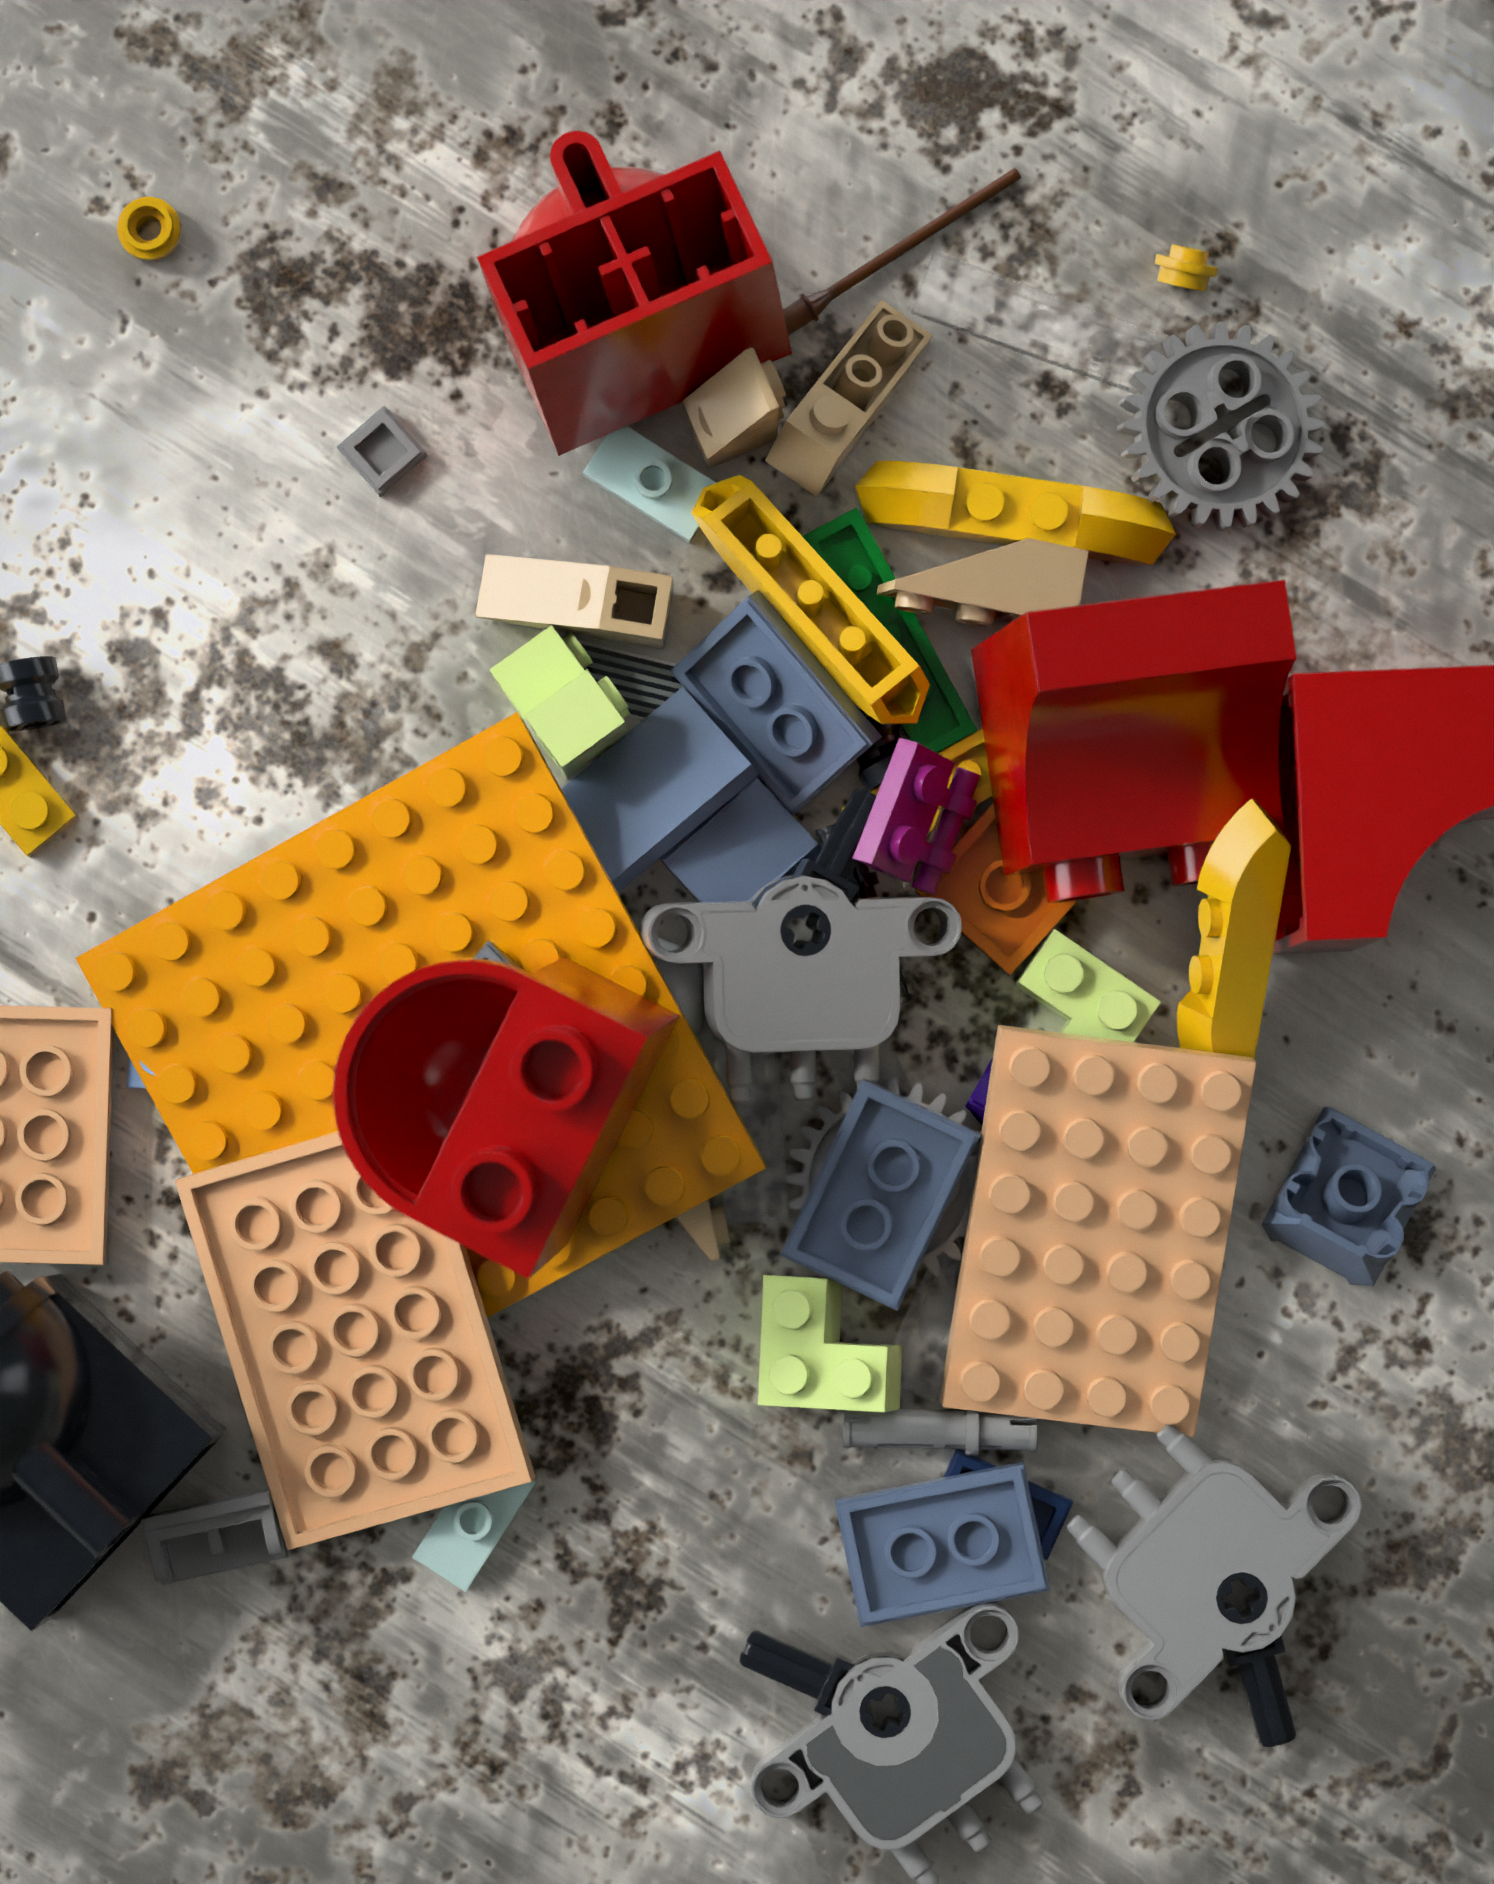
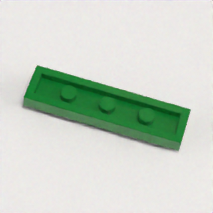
(859, 563)

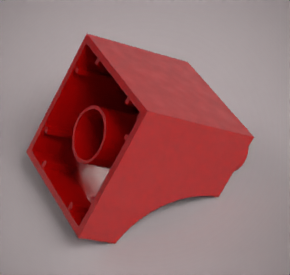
(1132, 730)
(1368, 784)

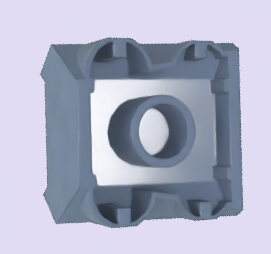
(740, 848)
(1348, 1198)

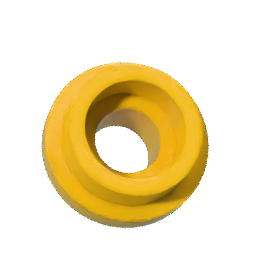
(141, 211)
(1185, 268)

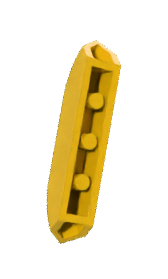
(1013, 508)
(811, 600)
(1238, 933)

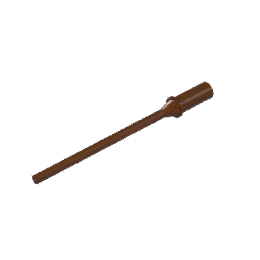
(812, 305)

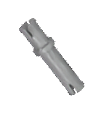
(939, 1430)

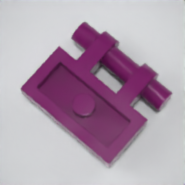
(905, 811)

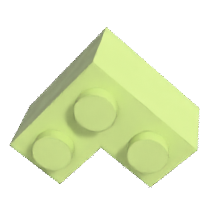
(561, 700)
(1085, 991)
(803, 1353)

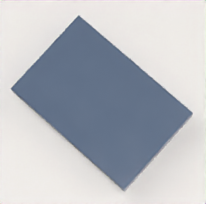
(775, 702)
(656, 786)
(880, 1194)
(942, 1544)

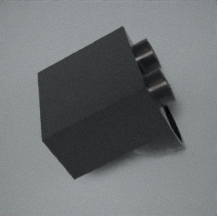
(84, 1442)

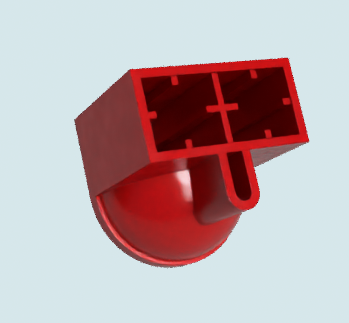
(631, 289)
(494, 1098)

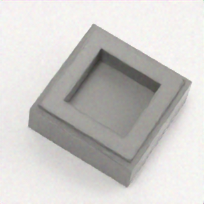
(382, 451)

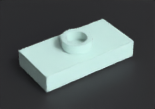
(648, 480)
(468, 1533)

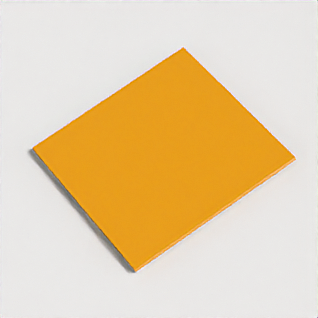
(264, 970)

